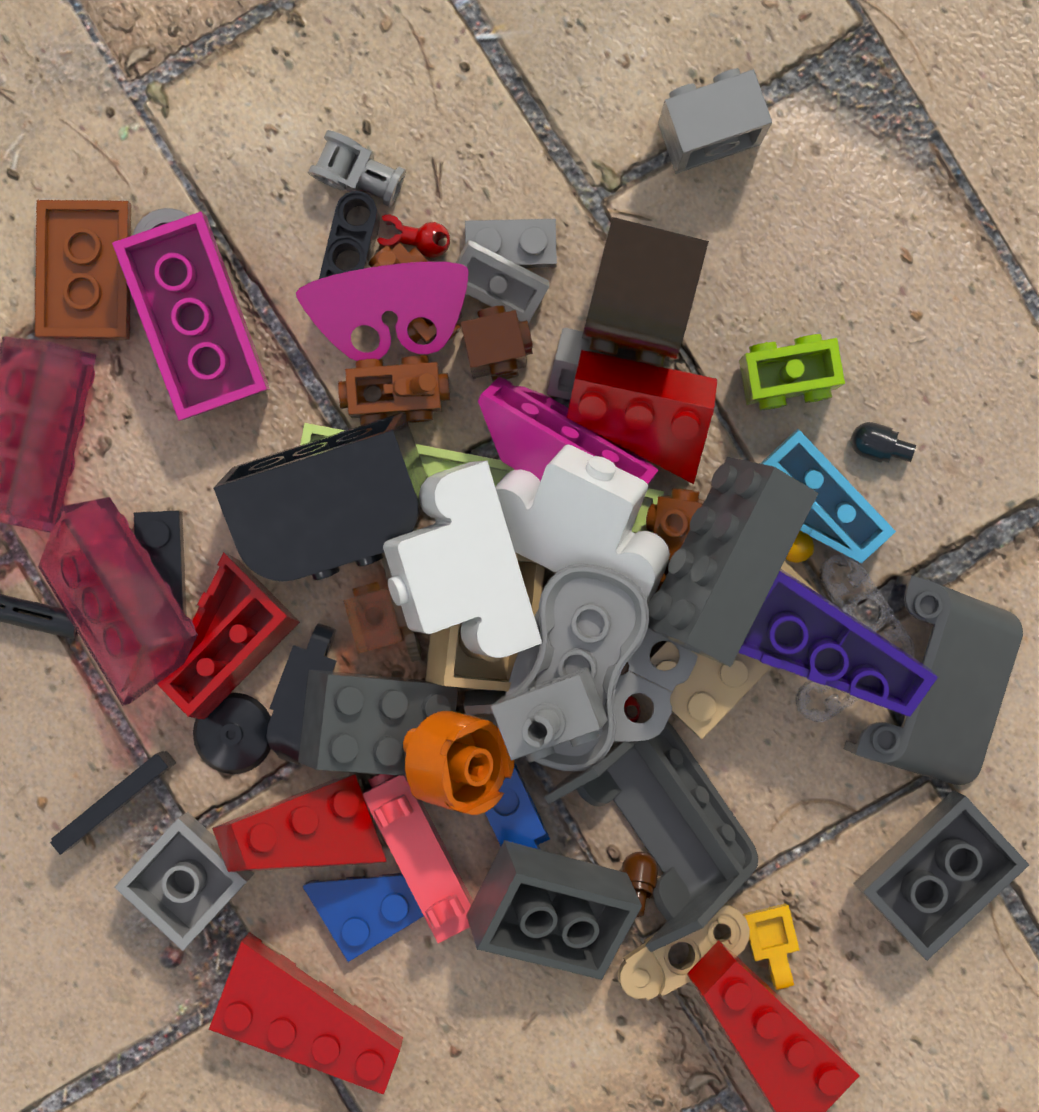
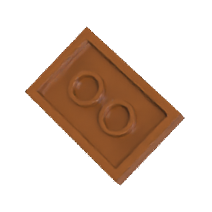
(78, 272)

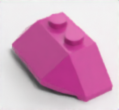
(534, 428)

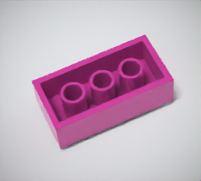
(191, 315)

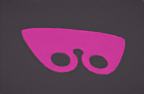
(363, 295)

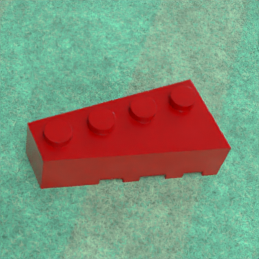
(302, 1020)
(778, 1047)

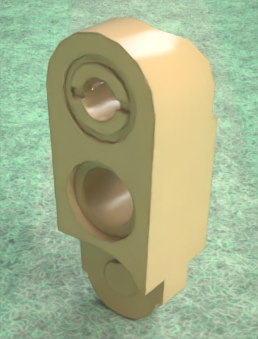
(651, 974)

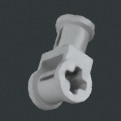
(352, 167)

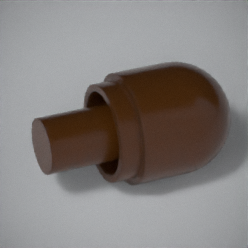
(643, 874)

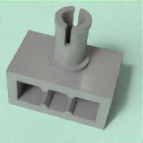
(550, 715)

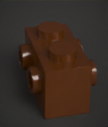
(497, 343)

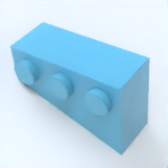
(840, 512)

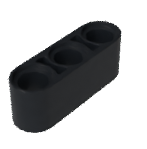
(349, 237)

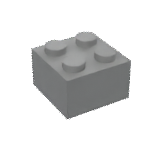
(714, 119)
(182, 881)

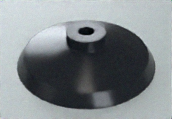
(233, 735)

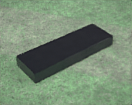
(112, 802)

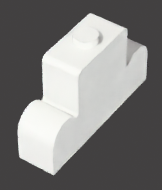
(582, 517)
(463, 566)

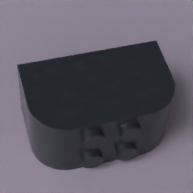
(325, 501)

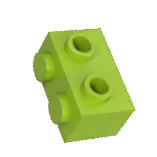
(805, 369)

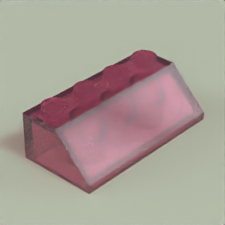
(40, 423)
(115, 598)

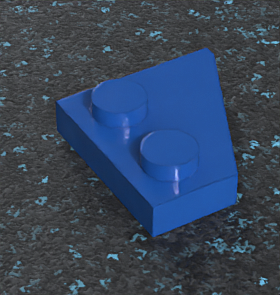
(363, 909)

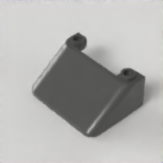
(973, 658)

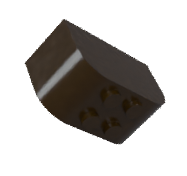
(644, 292)

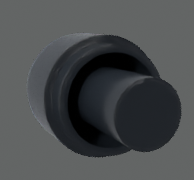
(880, 443)

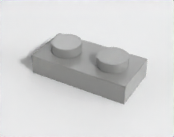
(522, 241)
(501, 281)

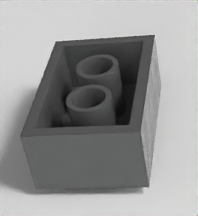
(363, 720)
(941, 874)
(553, 910)

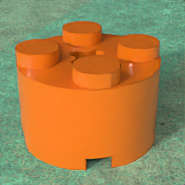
(457, 762)

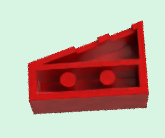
(645, 409)
(235, 630)
(305, 830)

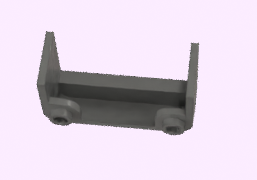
(678, 821)

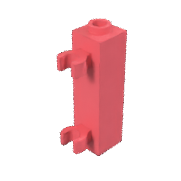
(419, 854)

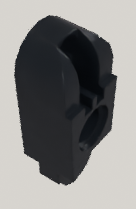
(289, 699)

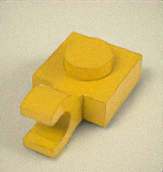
(771, 938)

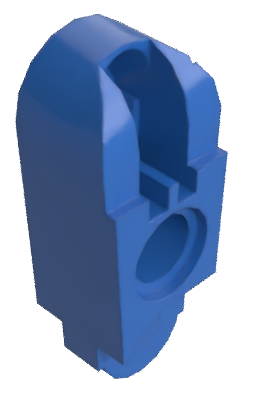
(516, 815)

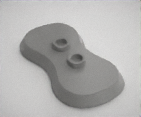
(592, 622)

